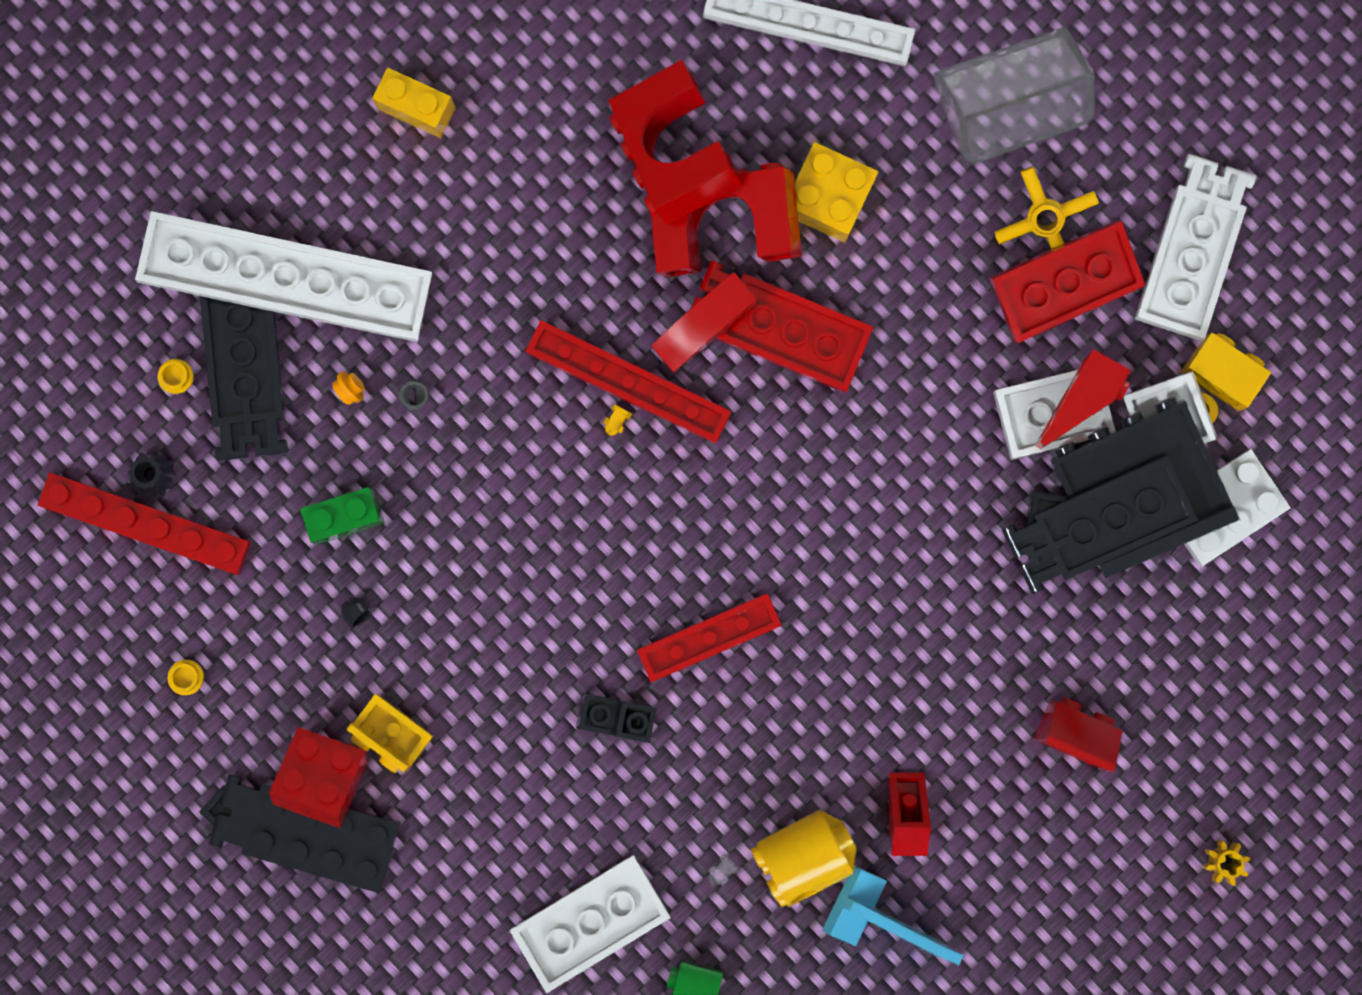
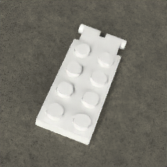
(1195, 249)

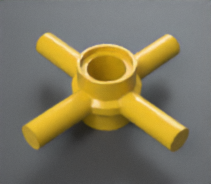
(1042, 203)

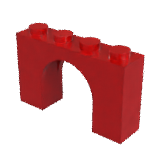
(641, 116)
(775, 214)

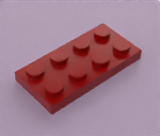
(1067, 281)

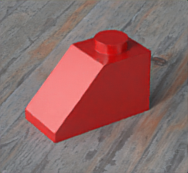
(908, 814)

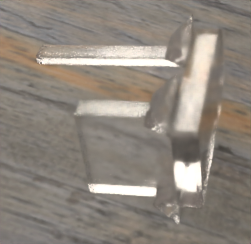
(722, 871)

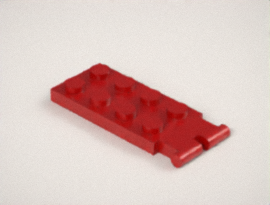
(794, 332)

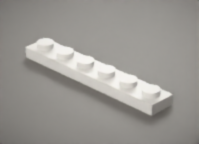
(817, 26)

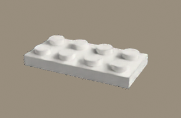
(590, 923)

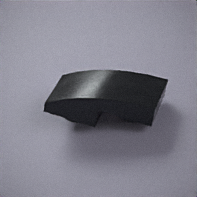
(616, 718)

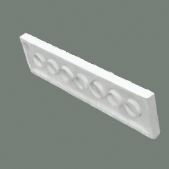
(283, 276)

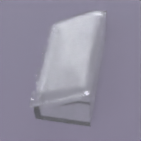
(1017, 95)

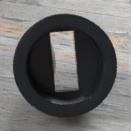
(355, 611)

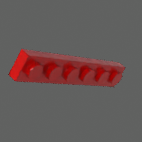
(628, 382)
(144, 523)

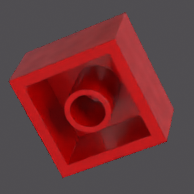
(318, 777)

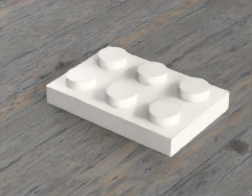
(1029, 406)
(1254, 499)

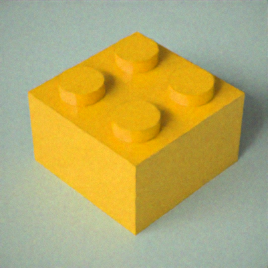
(832, 191)

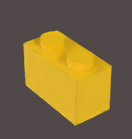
(414, 102)
(1227, 371)

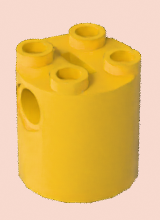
(806, 857)

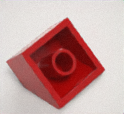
(1080, 735)

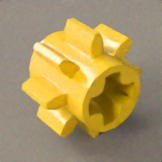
(1234, 868)

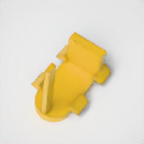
(616, 420)

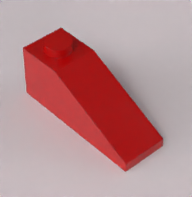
(1091, 389)

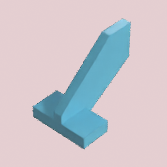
(856, 907)

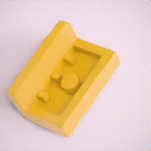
(389, 734)

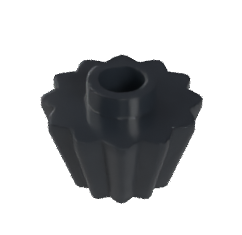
(162, 479)

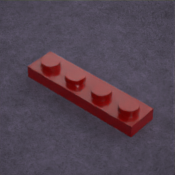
(709, 637)

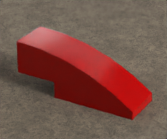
(704, 322)

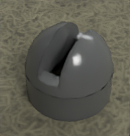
(421, 395)

